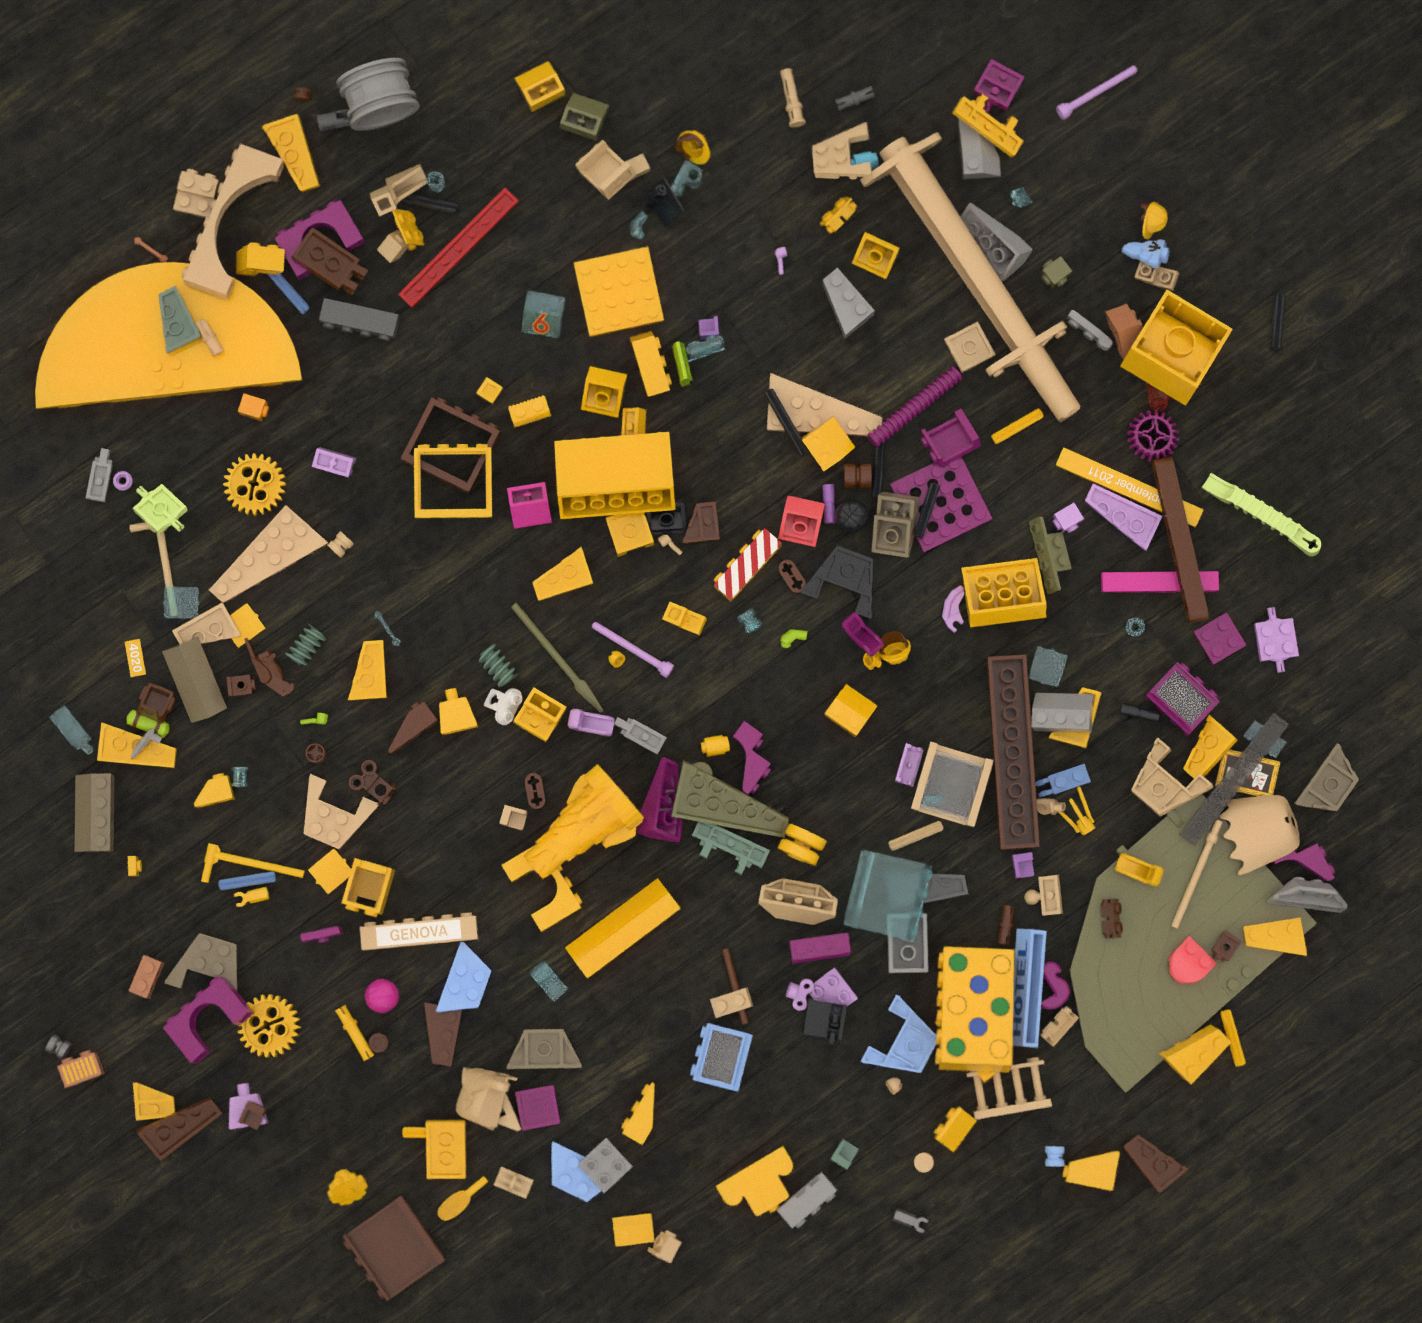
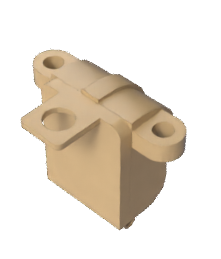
(482, 1095)

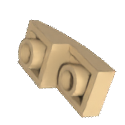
(1159, 277)

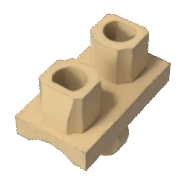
(513, 1182)

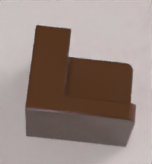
(252, 1115)

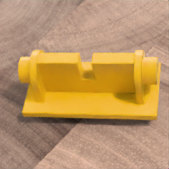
(832, 218)

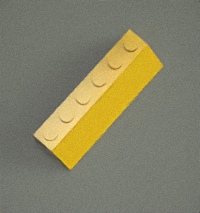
(622, 928)

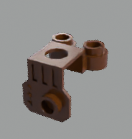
(370, 780)

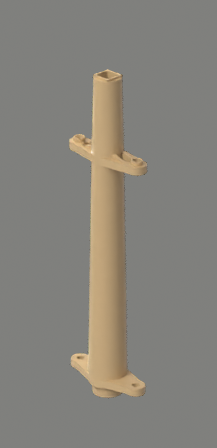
(958, 244)

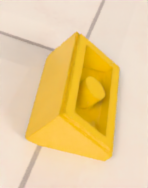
(633, 421)

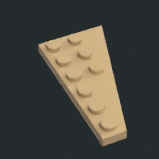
(811, 408)
(273, 550)

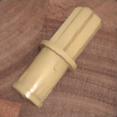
(209, 338)

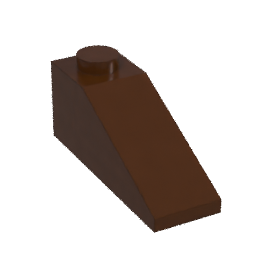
(415, 723)

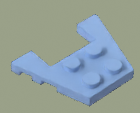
(911, 1045)

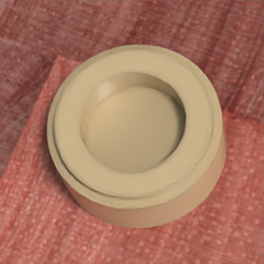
(923, 1162)

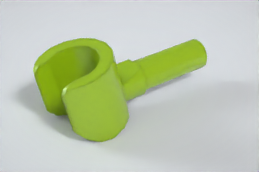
(321, 719)

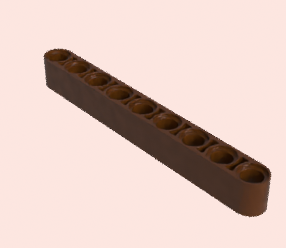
(1180, 539)

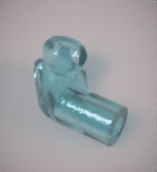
(636, 225)

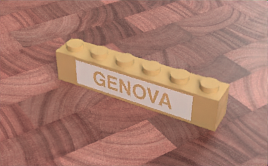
(419, 932)

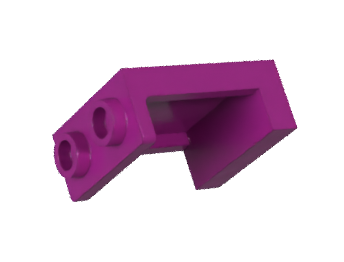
(951, 439)

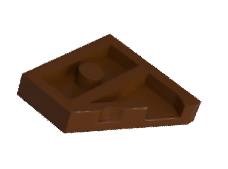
(703, 524)

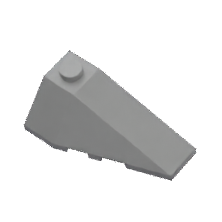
(977, 154)
(999, 244)

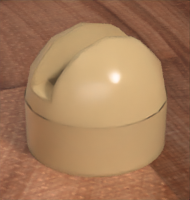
(894, 1085)

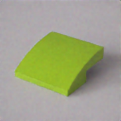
(682, 363)

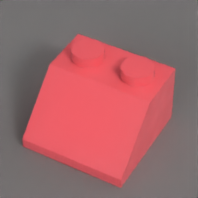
(801, 521)

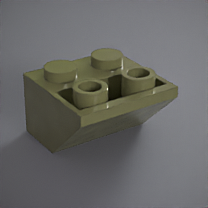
(584, 116)

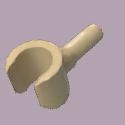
(665, 539)

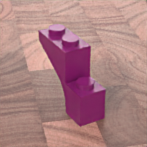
(755, 765)
(1313, 860)

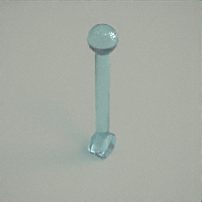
(378, 615)

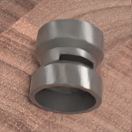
(58, 1047)

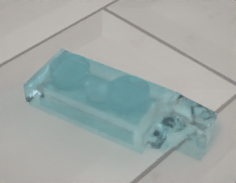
(71, 729)

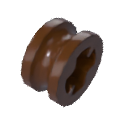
(302, 94)

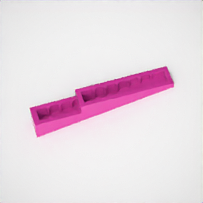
(1153, 582)

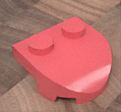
(1189, 962)

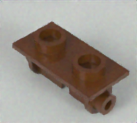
(1112, 911)

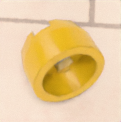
(616, 659)

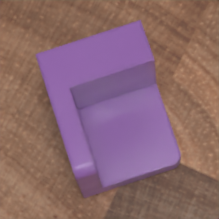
(708, 327)
(1023, 865)

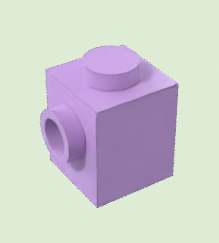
(1067, 518)

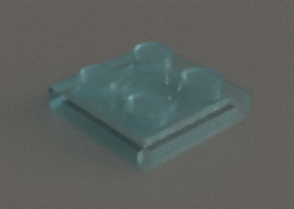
(711, 345)

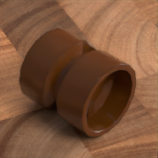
(857, 475)

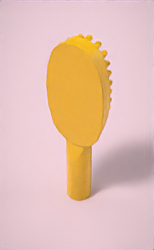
(458, 1201)

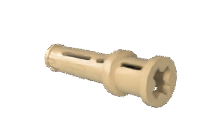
(793, 105)

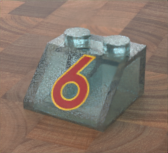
(543, 314)

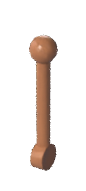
(163, 258)

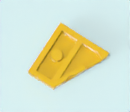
(152, 1103)

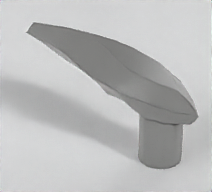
(149, 735)

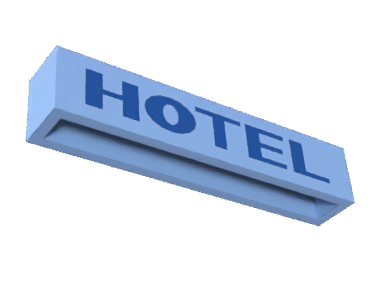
(1028, 986)

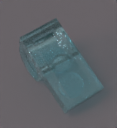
(682, 178)
(548, 980)

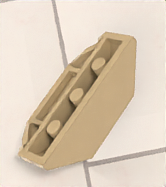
(798, 901)

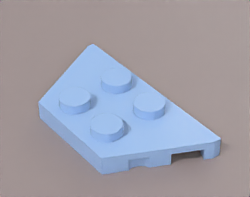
(465, 982)
(569, 1176)

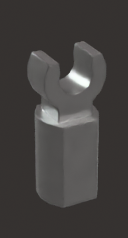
(908, 1219)

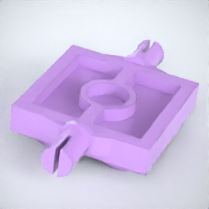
(1276, 639)

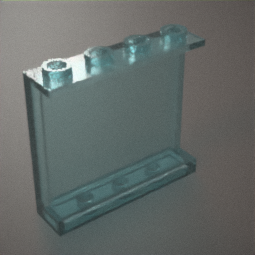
(888, 895)

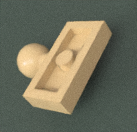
(1049, 895)

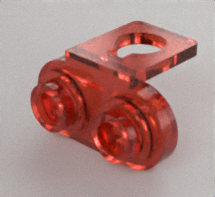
(1157, 398)

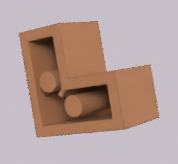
(1124, 327)

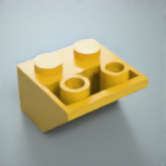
(540, 86)
(954, 1129)

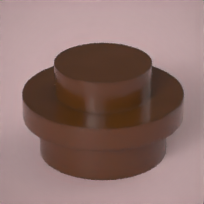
(378, 1042)

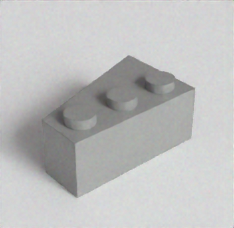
(807, 1200)

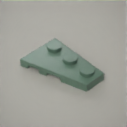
(177, 322)

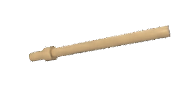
(1211, 839)

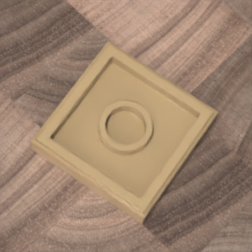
(969, 347)

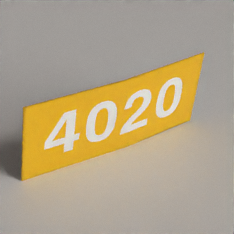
(135, 658)

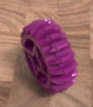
(1161, 436)

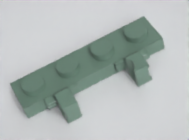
(744, 850)

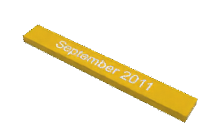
(1119, 483)

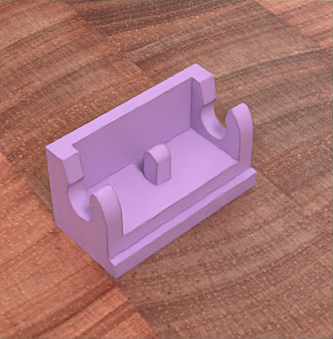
(333, 462)
(909, 765)

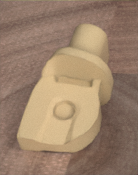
(1048, 805)

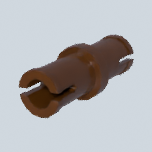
(1006, 924)

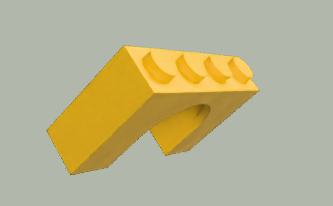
(564, 902)

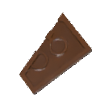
(1153, 1164)

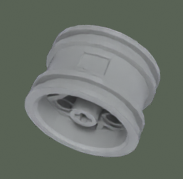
(377, 94)

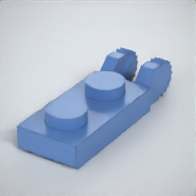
(1065, 780)

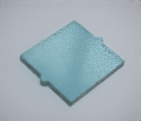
(180, 602)
(1047, 666)

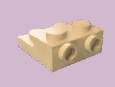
(196, 193)

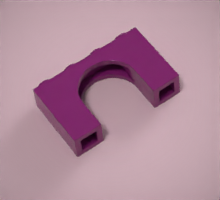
(333, 217)
(183, 1026)

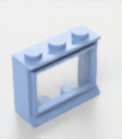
(721, 1057)

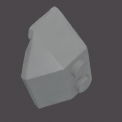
(1308, 895)

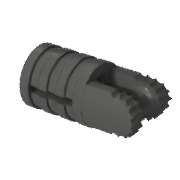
(333, 120)

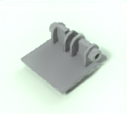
(605, 1165)

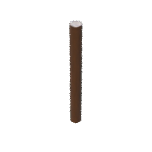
(733, 981)

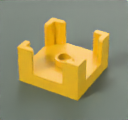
(629, 532)

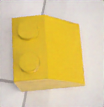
(603, 391)
(828, 443)
(850, 710)

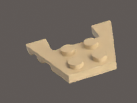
(833, 155)
(1160, 789)
(328, 822)

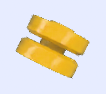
(802, 843)

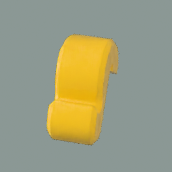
(1139, 870)

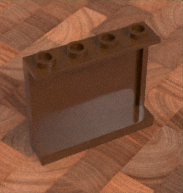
(393, 1248)

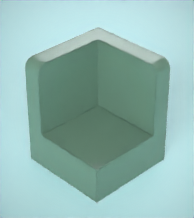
(844, 1154)

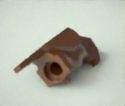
(269, 671)

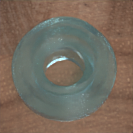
(1139, 622)

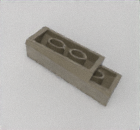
(194, 680)

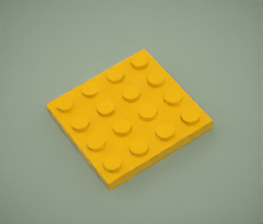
(618, 291)

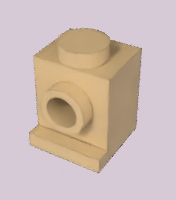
(665, 1246)

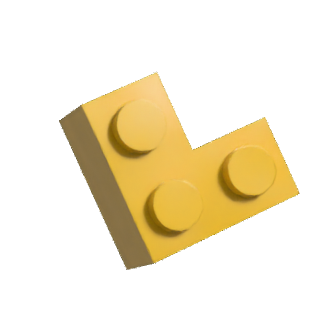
(258, 259)

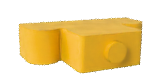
(759, 1183)

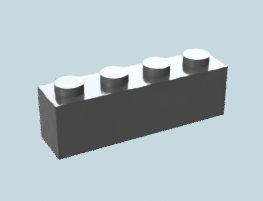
(359, 319)

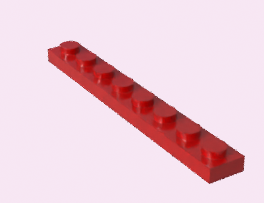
(458, 248)

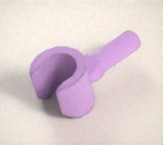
(780, 253)

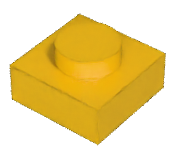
(489, 390)
(134, 866)

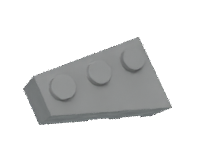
(847, 302)

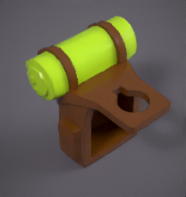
(153, 709)

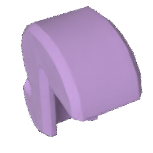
(590, 722)

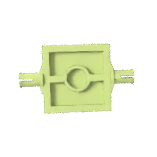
(160, 509)

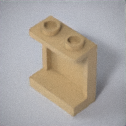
(605, 169)

